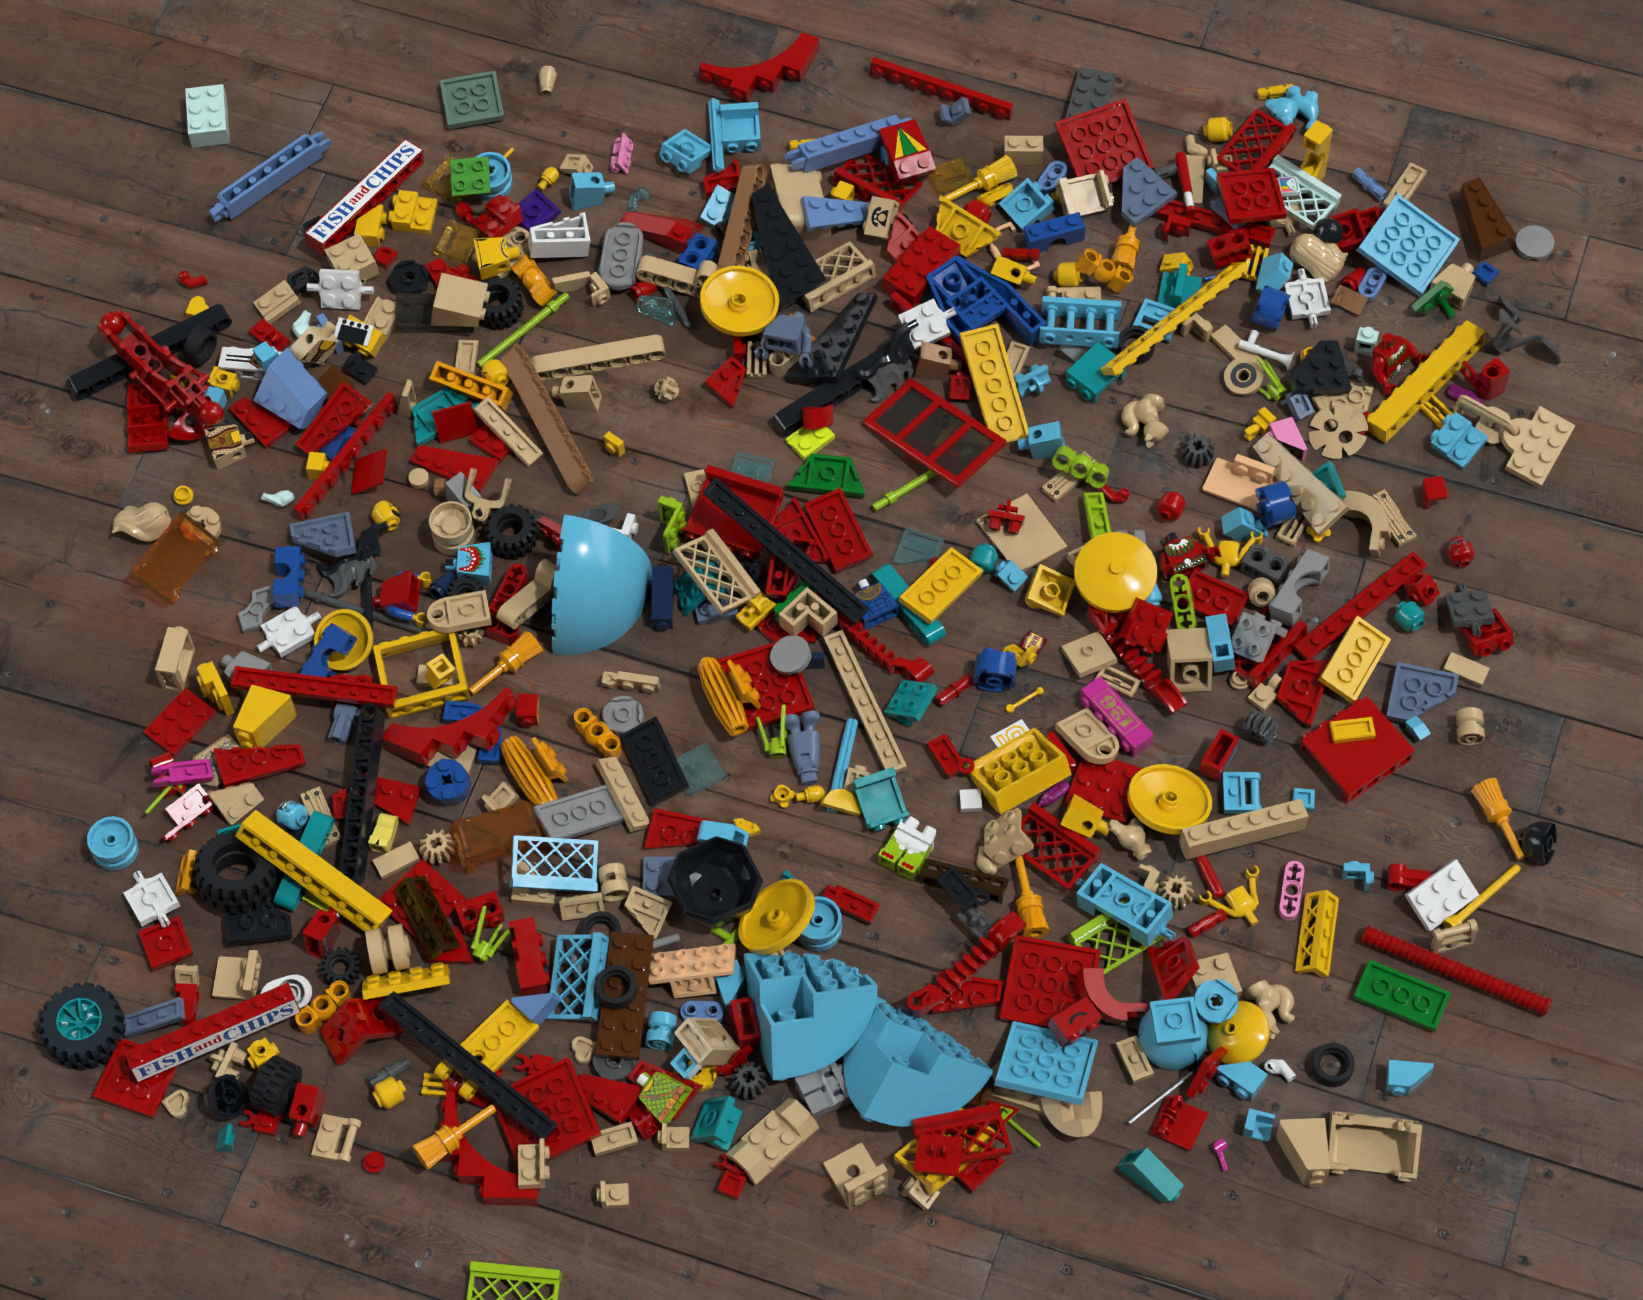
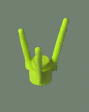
(1275, 387)
(777, 746)
(485, 949)

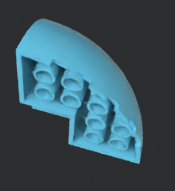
(598, 586)
(807, 1010)
(909, 1069)

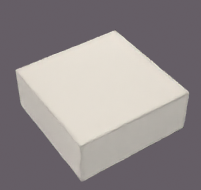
(970, 800)

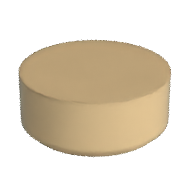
(418, 478)

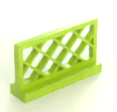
(1102, 923)
(513, 1273)

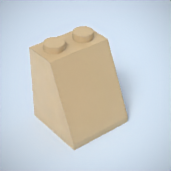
(459, 302)
(1189, 659)
(1306, 1148)

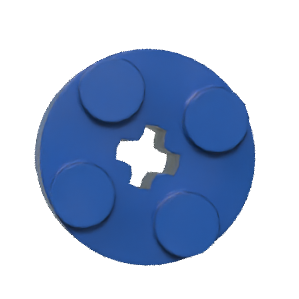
(1270, 308)
(1275, 503)
(995, 670)
(448, 793)

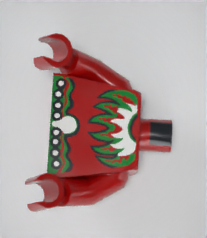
(1391, 357)
(1184, 556)

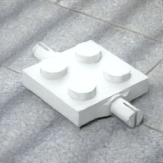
(340, 289)
(1307, 298)
(931, 323)
(288, 631)
(151, 899)

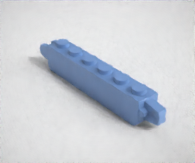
(840, 145)
(269, 175)

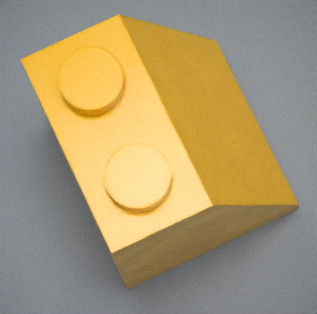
(263, 716)

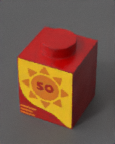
(527, 709)

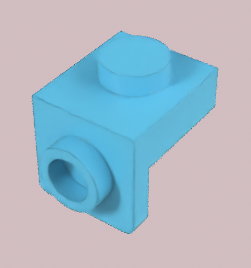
(1010, 574)
(1358, 871)

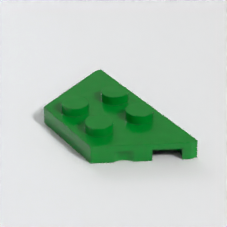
(826, 474)

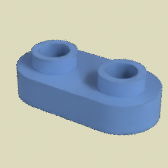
(1050, 177)
(1371, 285)
(702, 1010)

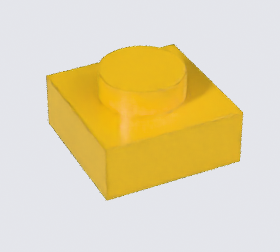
(614, 444)

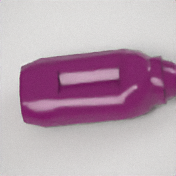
(1456, 391)
(1054, 793)

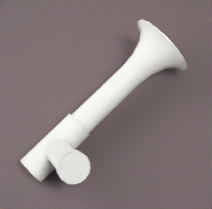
(1249, 346)

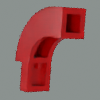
(1092, 984)

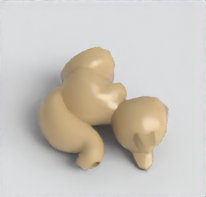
(1145, 412)
(1269, 998)

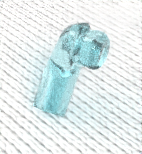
(640, 193)

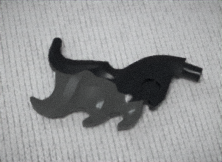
(891, 367)
(355, 565)

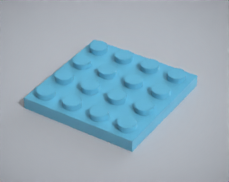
(1408, 245)
(1043, 1067)

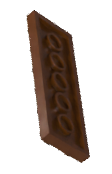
(622, 1029)

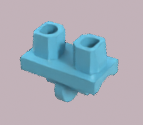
(1033, 380)

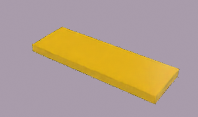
(994, 382)

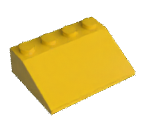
(1019, 770)

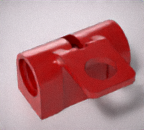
(1490, 381)

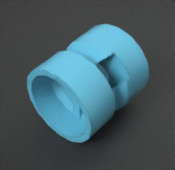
(660, 1030)

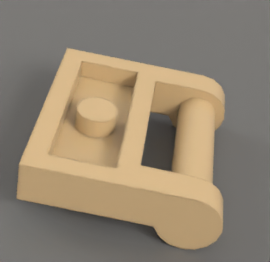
(1454, 937)
(329, 1138)

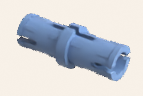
(1369, 184)

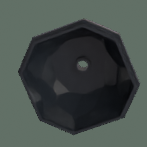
(712, 868)

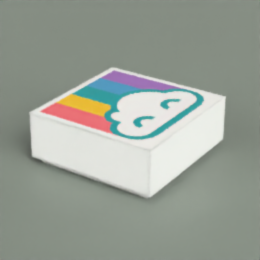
(1288, 186)

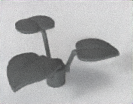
(1505, 338)

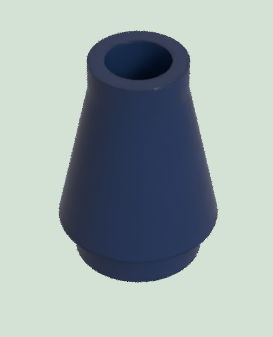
(439, 588)

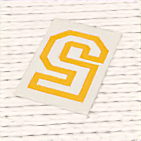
(1009, 733)

